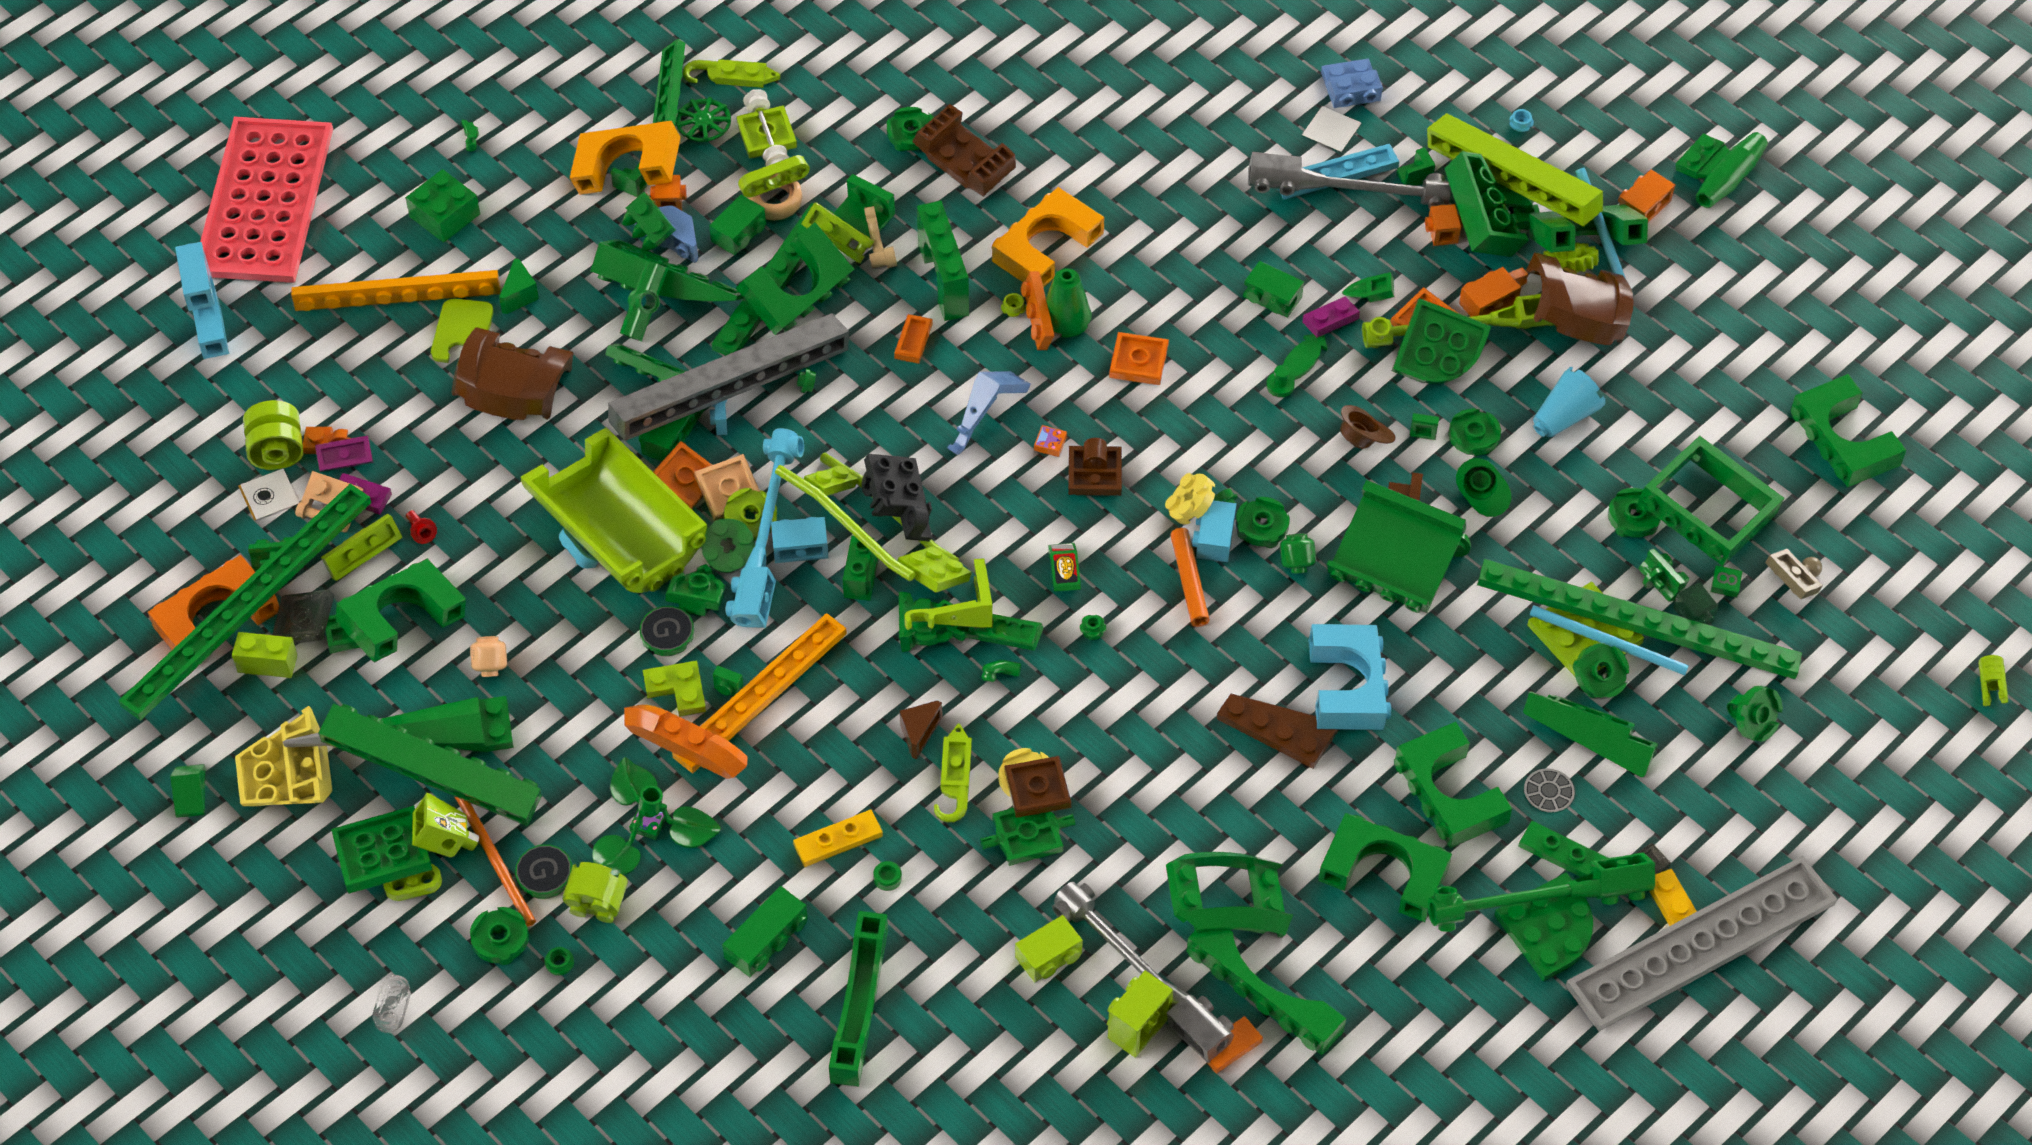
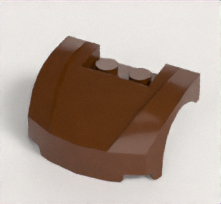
(1585, 304)
(508, 378)

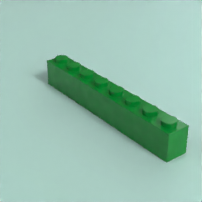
(430, 764)

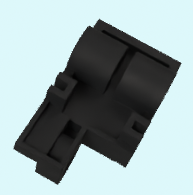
(898, 492)

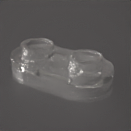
(391, 1006)

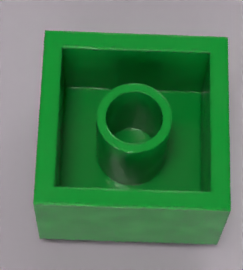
(442, 205)

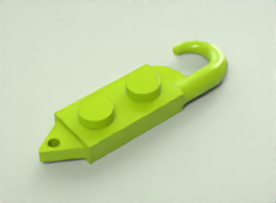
(733, 72)
(955, 773)

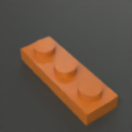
(1037, 310)

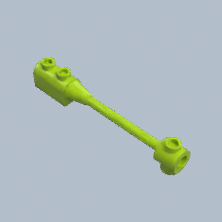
(1519, 315)

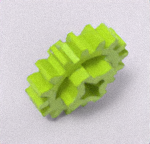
(1579, 259)

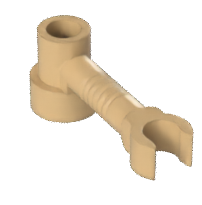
(881, 256)

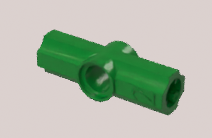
(638, 315)

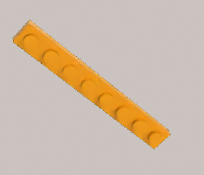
(396, 290)
(772, 681)

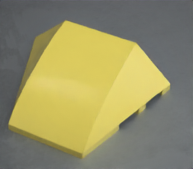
(283, 774)

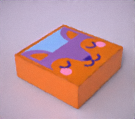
(1050, 441)

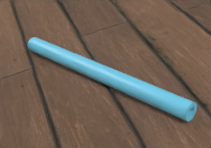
(1603, 232)

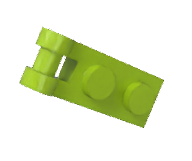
(838, 232)

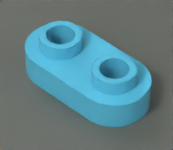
(579, 553)

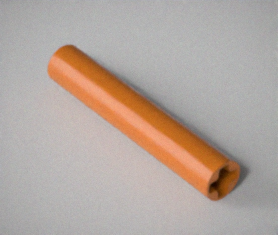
(1190, 577)

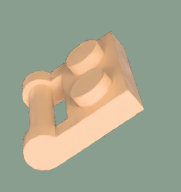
(321, 489)

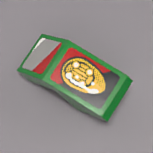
(1064, 567)

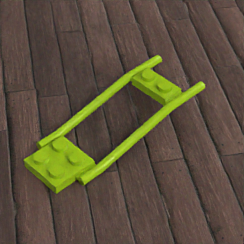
(931, 566)

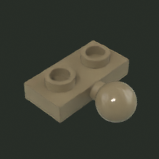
(1797, 575)

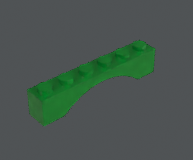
(860, 997)
(1310, 1020)

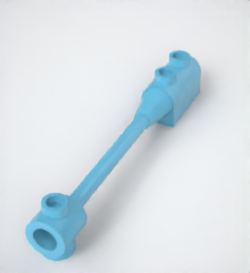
(756, 582)

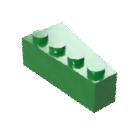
(1482, 207)

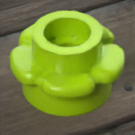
(1013, 305)

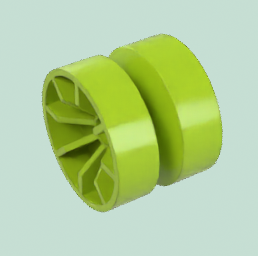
(273, 435)

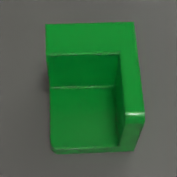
(1416, 173)
(629, 180)

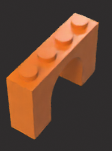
(175, 616)

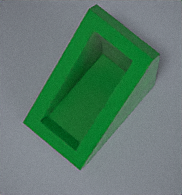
(518, 288)
(188, 790)

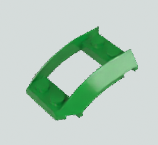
(1268, 907)

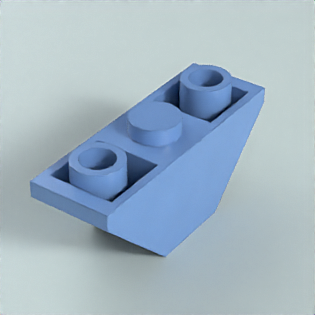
(683, 239)

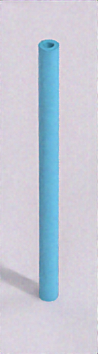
(1610, 640)

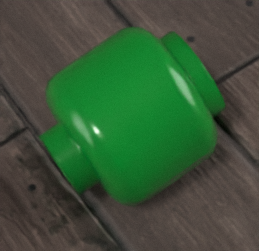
(1298, 552)

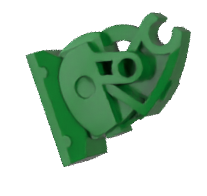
(920, 632)

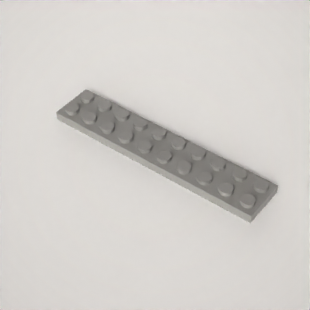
(1700, 943)

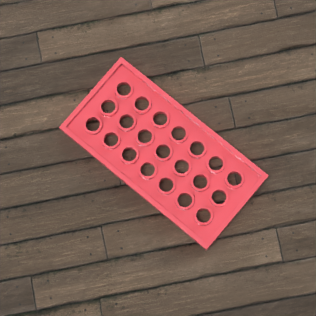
(254, 188)

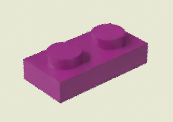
(1331, 316)
(344, 453)
(378, 494)

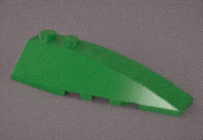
(625, 262)

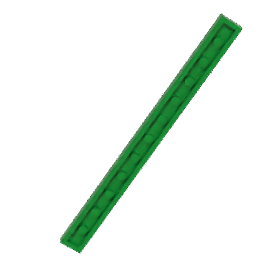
(244, 602)
(1640, 619)

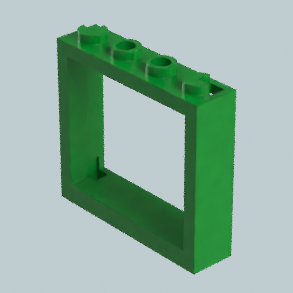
(1730, 475)

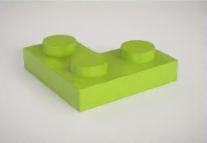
(680, 680)

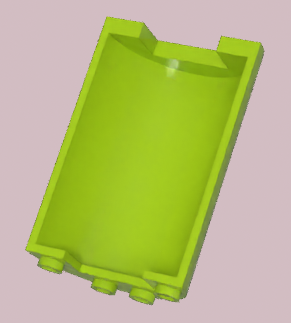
(621, 513)

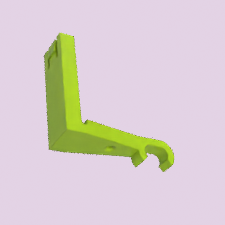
(961, 614)

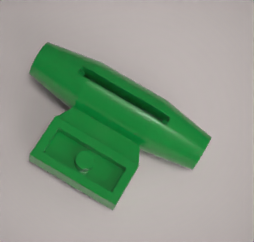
(1720, 166)

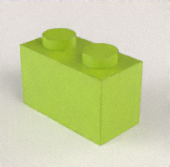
(264, 655)
(1049, 949)

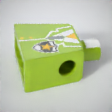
(441, 827)

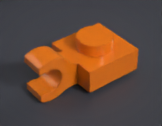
(321, 435)

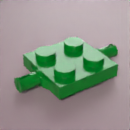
(1027, 836)

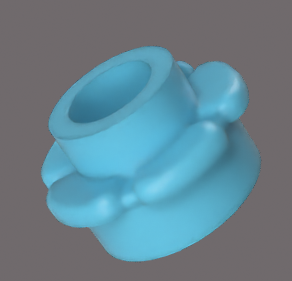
(1521, 120)

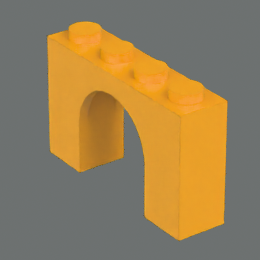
(600, 148)
(1055, 212)

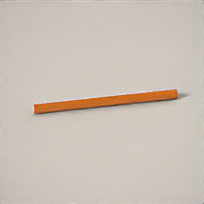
(497, 862)

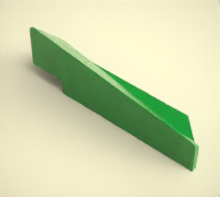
(1594, 730)

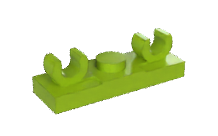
(361, 547)

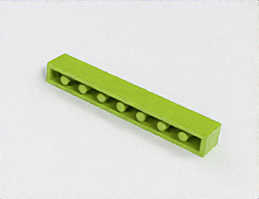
(1518, 170)

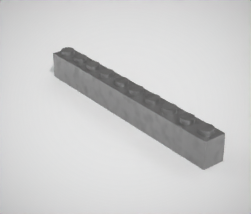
(727, 376)

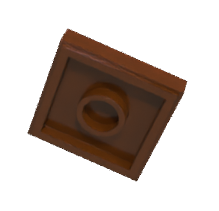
(1037, 786)

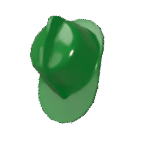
(1483, 487)

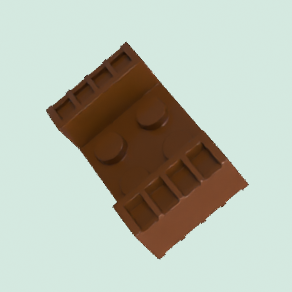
(963, 153)

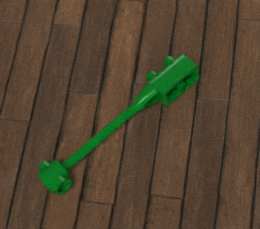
(1606, 881)

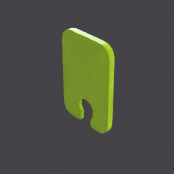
(457, 322)

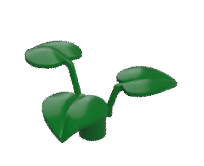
(635, 784)

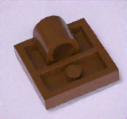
(1095, 469)

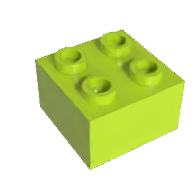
(1139, 1013)

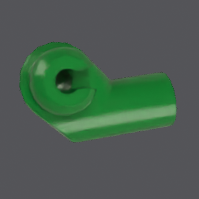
(1000, 666)

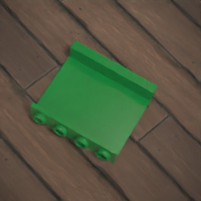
(1397, 547)

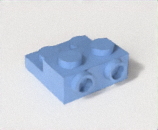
(1352, 83)

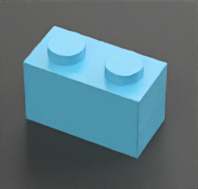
(1215, 532)
(799, 539)

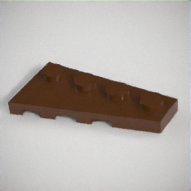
(1278, 727)

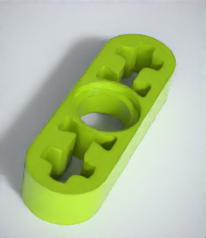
(759, 181)

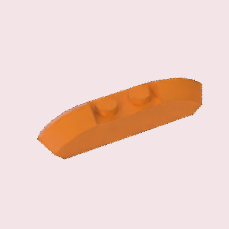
(685, 739)

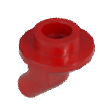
(422, 529)

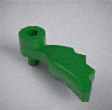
(472, 133)

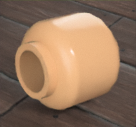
(488, 655)

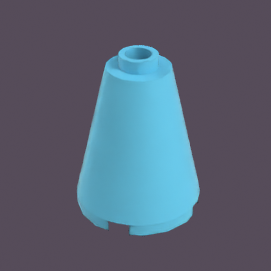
(1568, 403)

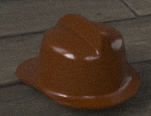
(1362, 429)

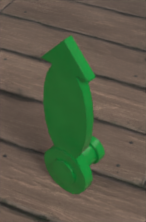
(1296, 365)

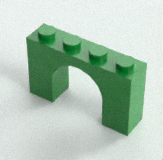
(1558, 232)
(939, 246)
(779, 308)
(1850, 460)
(417, 584)
(1454, 818)
(1361, 838)

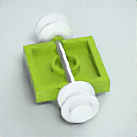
(765, 130)

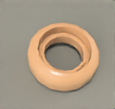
(785, 209)

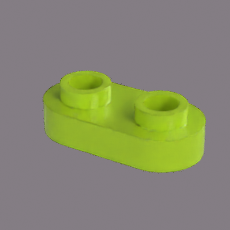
(414, 885)

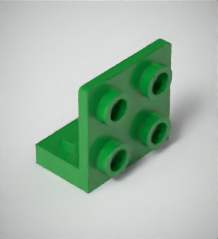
(863, 195)

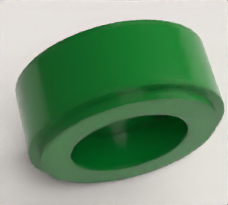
(887, 876)

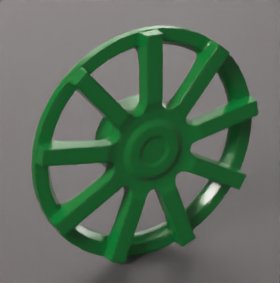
(703, 119)

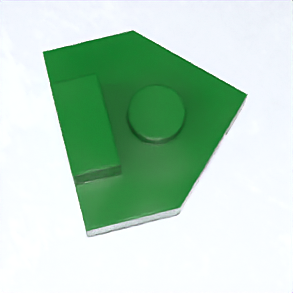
(696, 591)

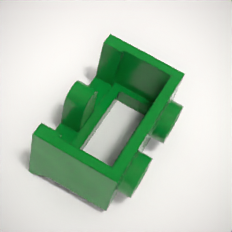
(859, 571)

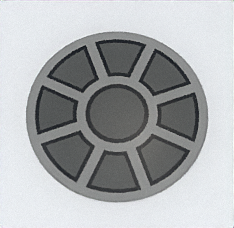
(1549, 790)

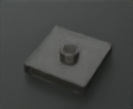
(304, 616)

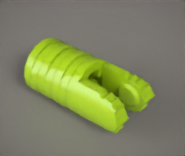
(1992, 678)

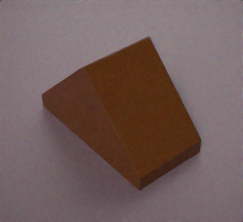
(919, 724)

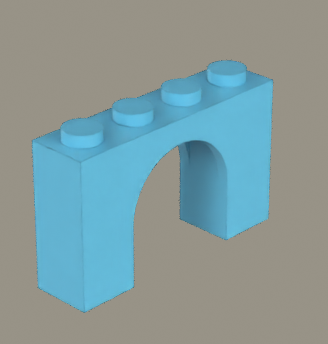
(202, 299)
(1360, 648)

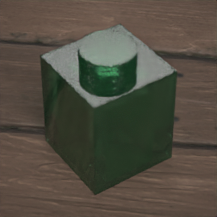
(1696, 604)

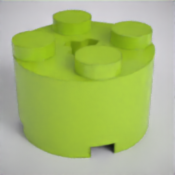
(594, 891)

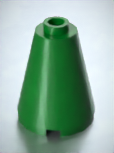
(1068, 304)

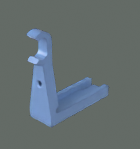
(983, 394)

